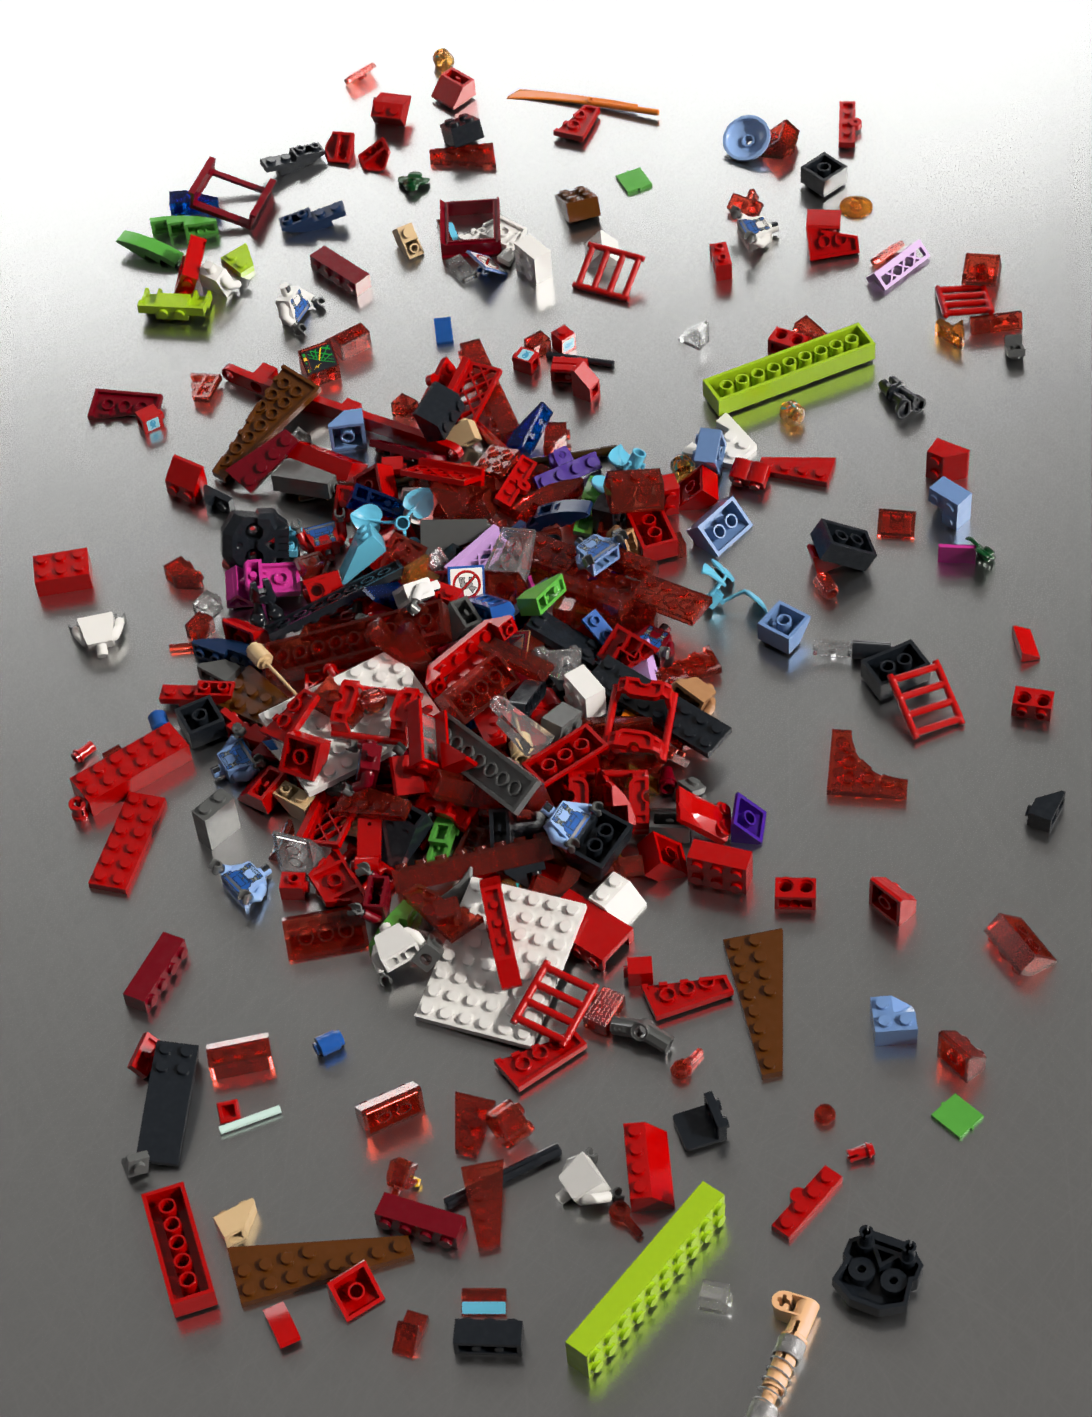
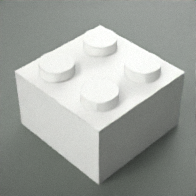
(533, 259)
(584, 692)

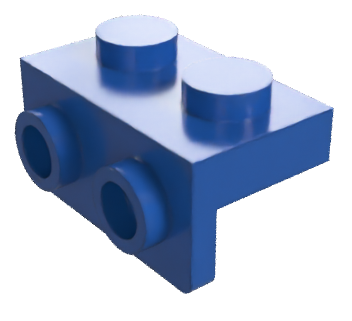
(597, 626)

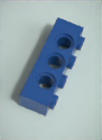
(491, 606)

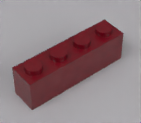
(340, 271)
(155, 972)
(420, 1221)

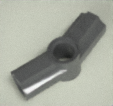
(631, 1028)

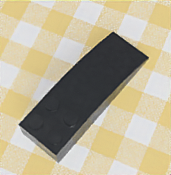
(168, 1102)

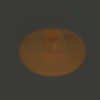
(856, 206)

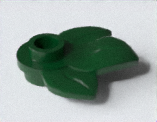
(413, 180)
(984, 552)

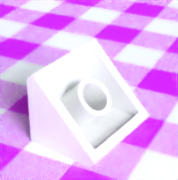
(604, 239)

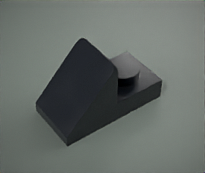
(216, 499)
(519, 873)

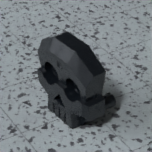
(240, 541)
(883, 1261)

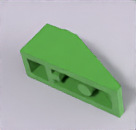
(541, 596)

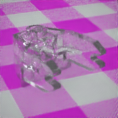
(560, 658)

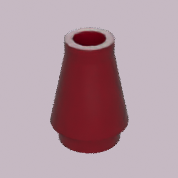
(667, 780)

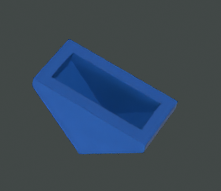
(443, 330)

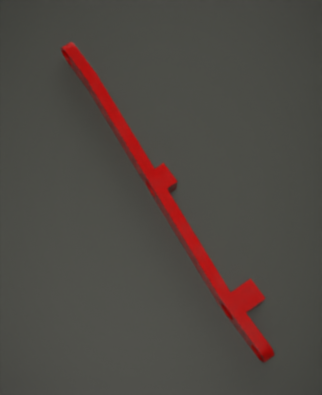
(263, 378)

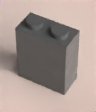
(216, 819)

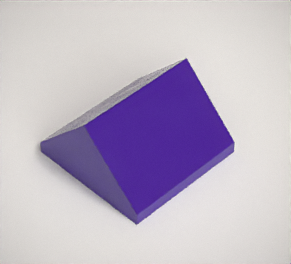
(747, 821)

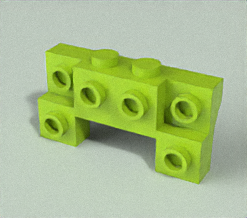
(174, 305)

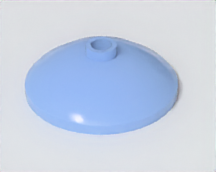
(743, 130)

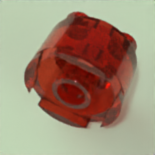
(509, 1123)

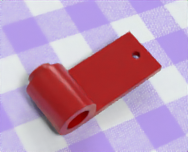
(368, 844)

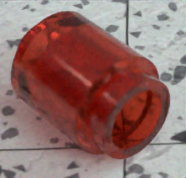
(825, 585)

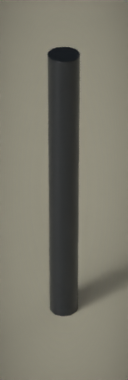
(594, 361)

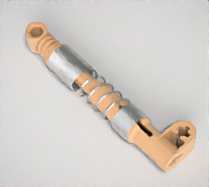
(787, 1351)

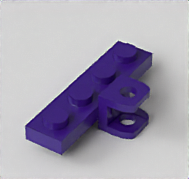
(564, 468)

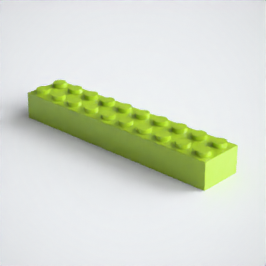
(788, 369)
(645, 1280)

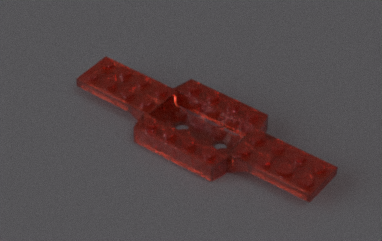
(603, 594)

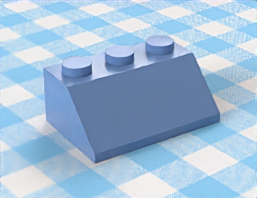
(720, 526)

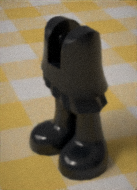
(894, 390)
(264, 596)

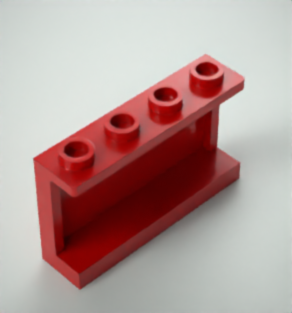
(598, 934)

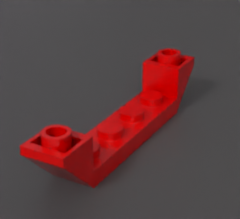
(498, 627)
(500, 933)

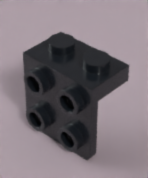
(702, 1124)

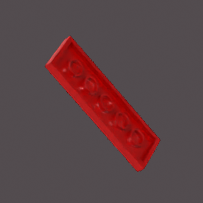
(127, 843)

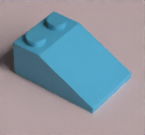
(364, 550)

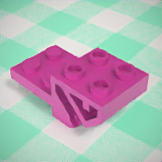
(283, 577)

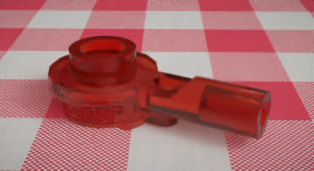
(682, 1069)
(620, 1212)

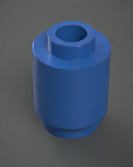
(157, 719)
(328, 1042)

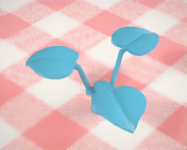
(620, 458)
(418, 502)
(716, 594)

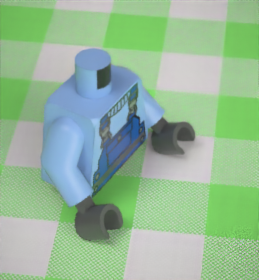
(567, 822)
(243, 880)

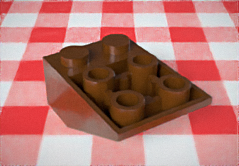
(578, 204)

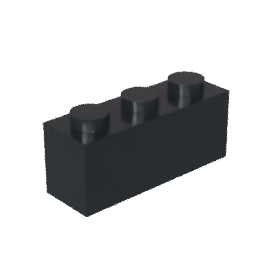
(488, 1337)

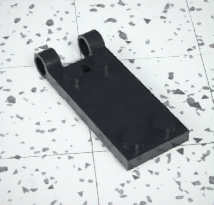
(562, 636)

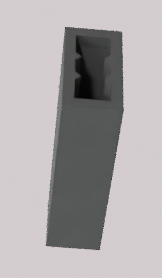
(303, 479)
(448, 531)

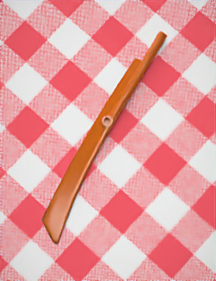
(578, 99)

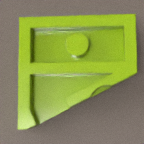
(239, 261)

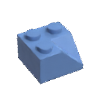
(348, 431)
(710, 449)
(953, 502)
(783, 627)
(892, 1021)

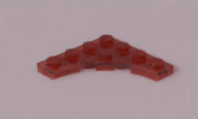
(854, 777)

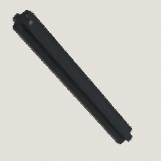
(511, 1172)

